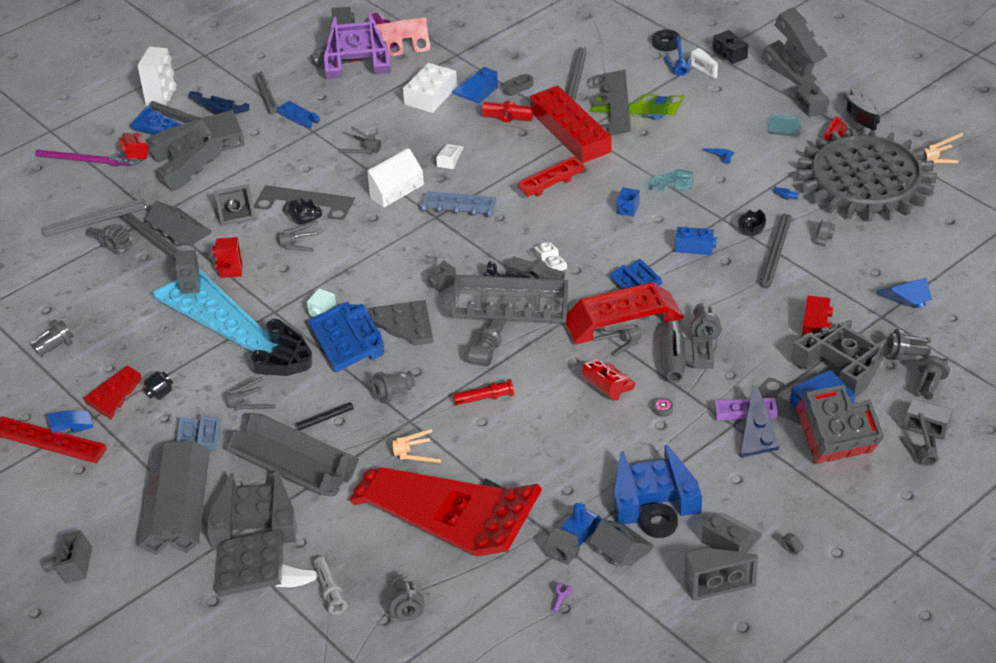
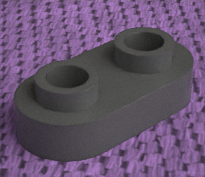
(518, 84)

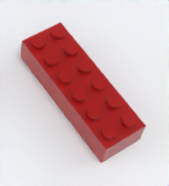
(571, 124)

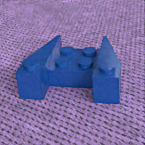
(654, 483)

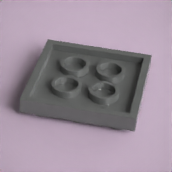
(250, 563)

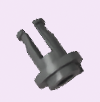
(705, 323)
(53, 338)
(899, 345)
(933, 370)
(385, 386)
(406, 602)

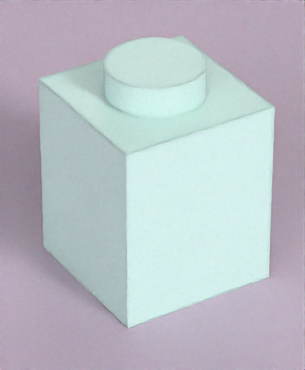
(320, 302)

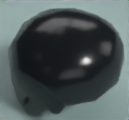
(752, 222)

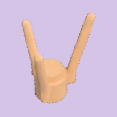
(933, 152)
(403, 446)

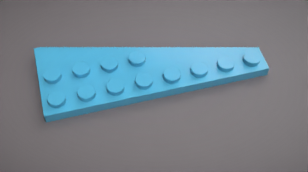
(217, 312)

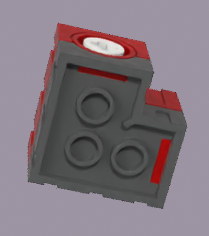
(837, 426)

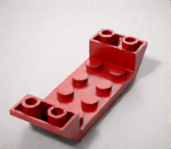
(620, 307)

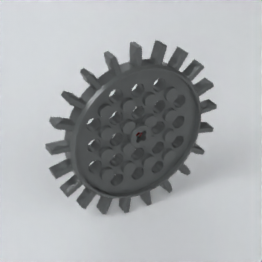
(866, 174)

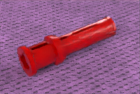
(492, 391)

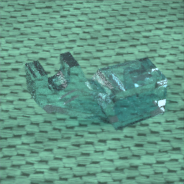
(678, 179)

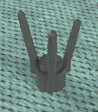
(318, 57)
(371, 143)
(288, 238)
(629, 333)
(235, 397)
(927, 455)

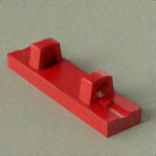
(560, 172)

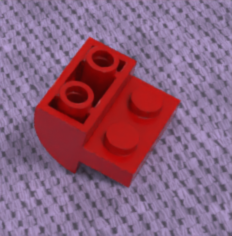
(607, 378)

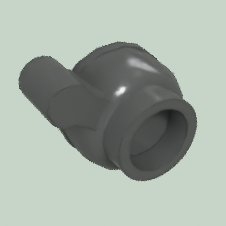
(824, 231)

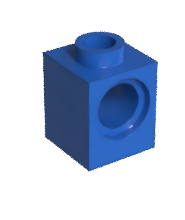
(628, 201)

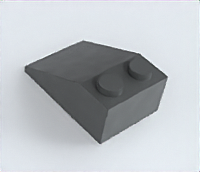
(718, 572)

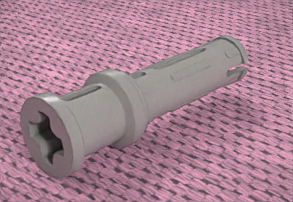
(332, 592)

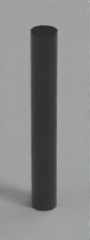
(324, 416)

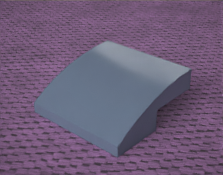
(201, 431)

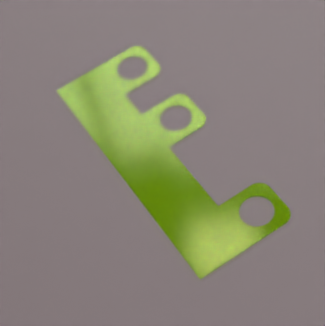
(643, 107)

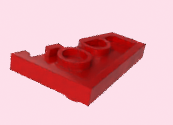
(113, 391)

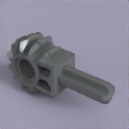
(112, 237)

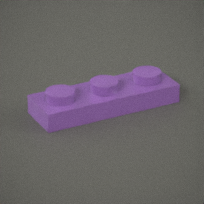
(738, 408)

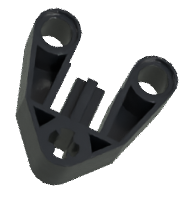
(291, 353)

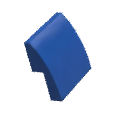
(635, 275)

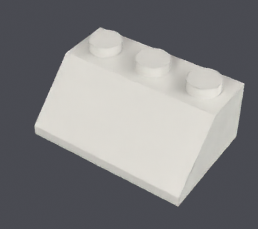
(394, 178)

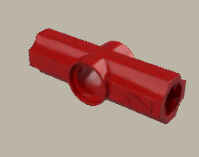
(507, 111)

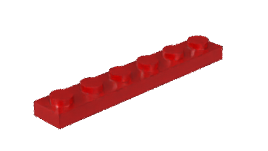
(55, 442)

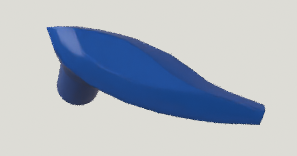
(726, 153)

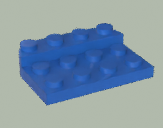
(347, 335)

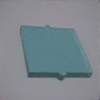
(784, 125)
(119, 156)

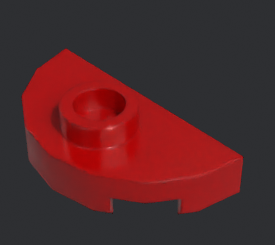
(835, 125)

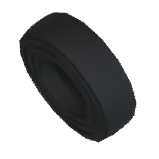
(665, 45)
(654, 530)

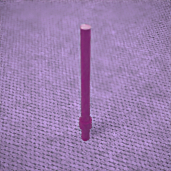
(79, 157)

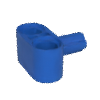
(581, 523)

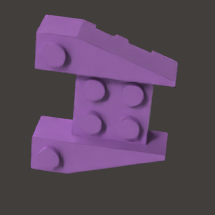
(353, 42)

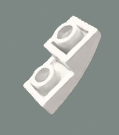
(549, 254)

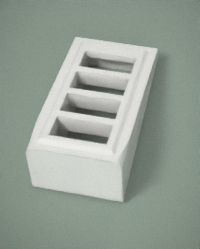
(701, 60)
(449, 156)

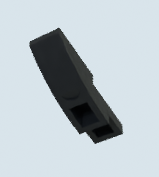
(862, 110)

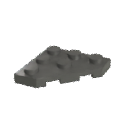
(405, 320)

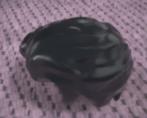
(304, 211)

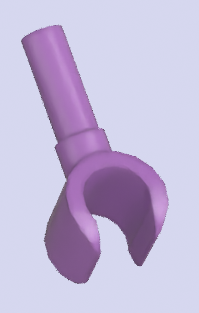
(561, 595)

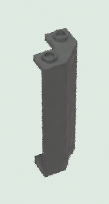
(293, 454)
(175, 497)

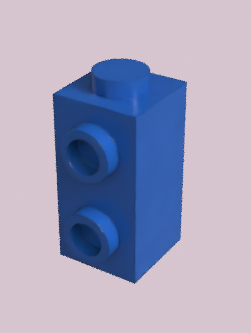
(695, 240)

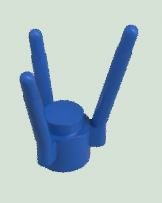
(680, 67)

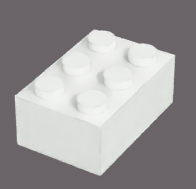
(157, 75)
(430, 87)

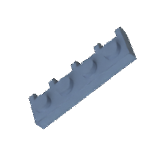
(459, 203)

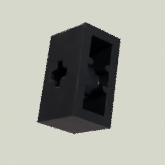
(730, 46)

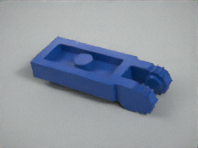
(298, 114)

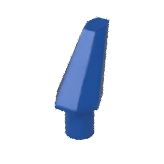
(786, 193)

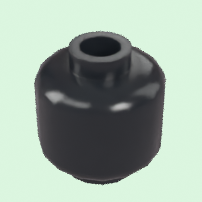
(158, 385)

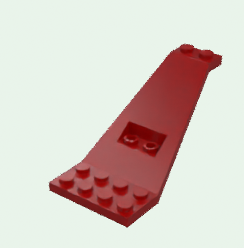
(461, 513)

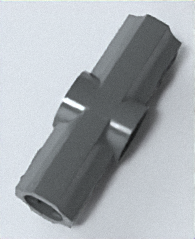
(536, 269)

